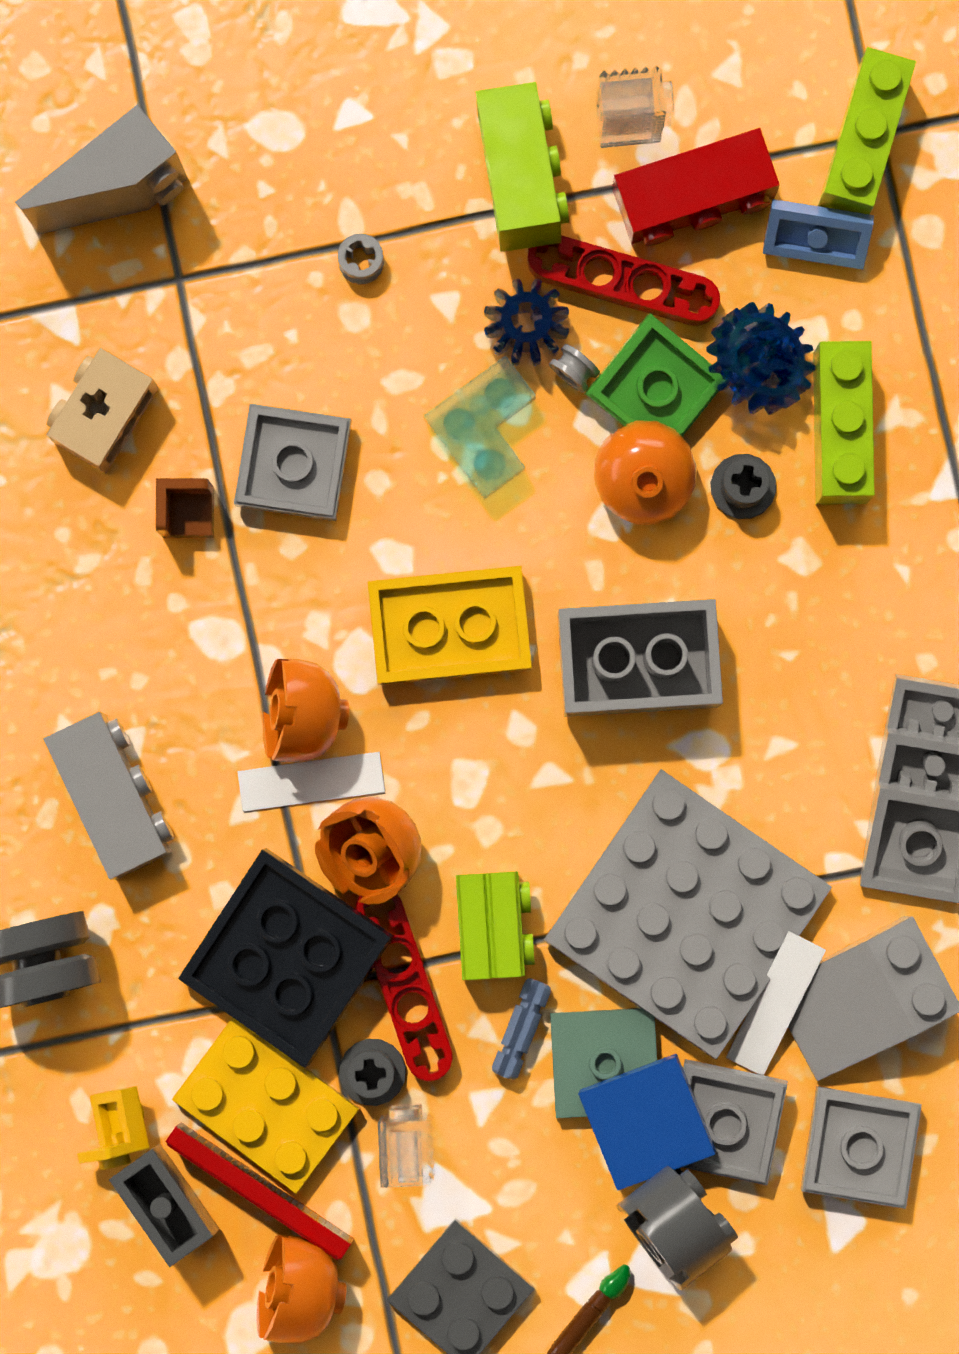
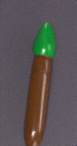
(609, 1289)

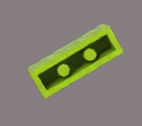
(867, 132)
(521, 166)
(843, 422)

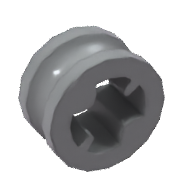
(351, 270)
(574, 368)

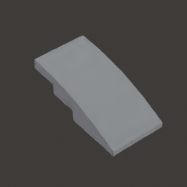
(916, 794)

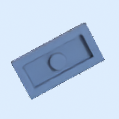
(818, 234)

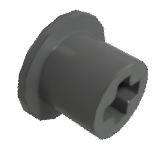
(743, 486)
(372, 1072)

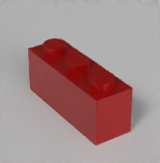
(696, 188)

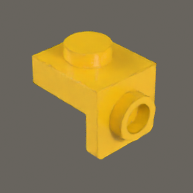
(118, 1127)

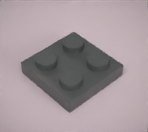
(460, 1292)

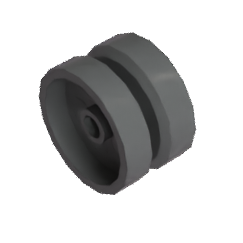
(37, 963)

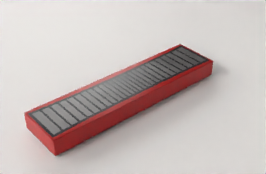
(259, 1191)

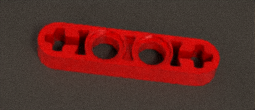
(620, 288)
(411, 980)

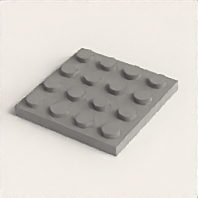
(686, 913)

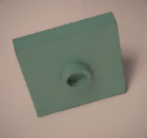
(596, 1048)

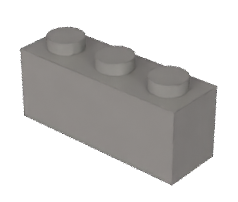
(110, 794)

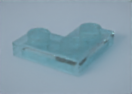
(469, 424)

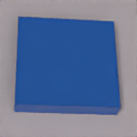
(647, 1121)

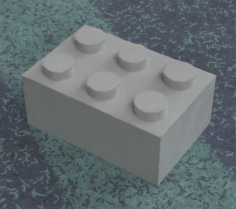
(639, 658)

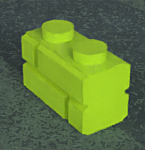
(492, 925)

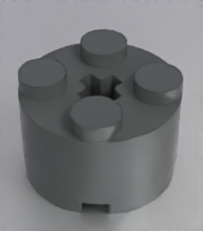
(676, 1225)

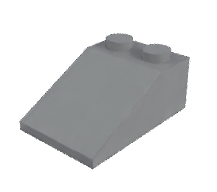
(110, 177)
(871, 998)

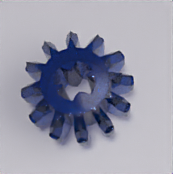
(544, 328)

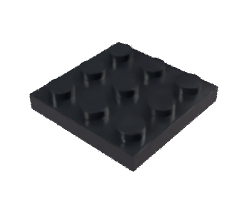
(285, 957)

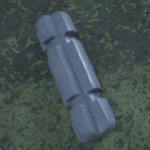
(521, 1029)

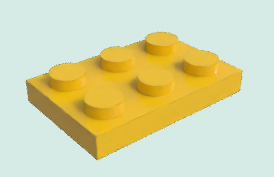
(449, 625)
(265, 1104)

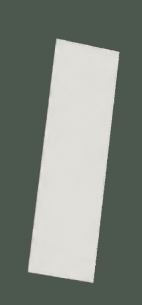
(311, 781)
(777, 1003)

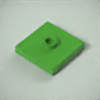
(655, 379)

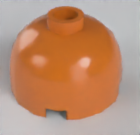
(645, 472)
(302, 711)
(369, 849)
(299, 1292)

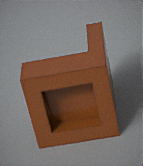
(184, 508)

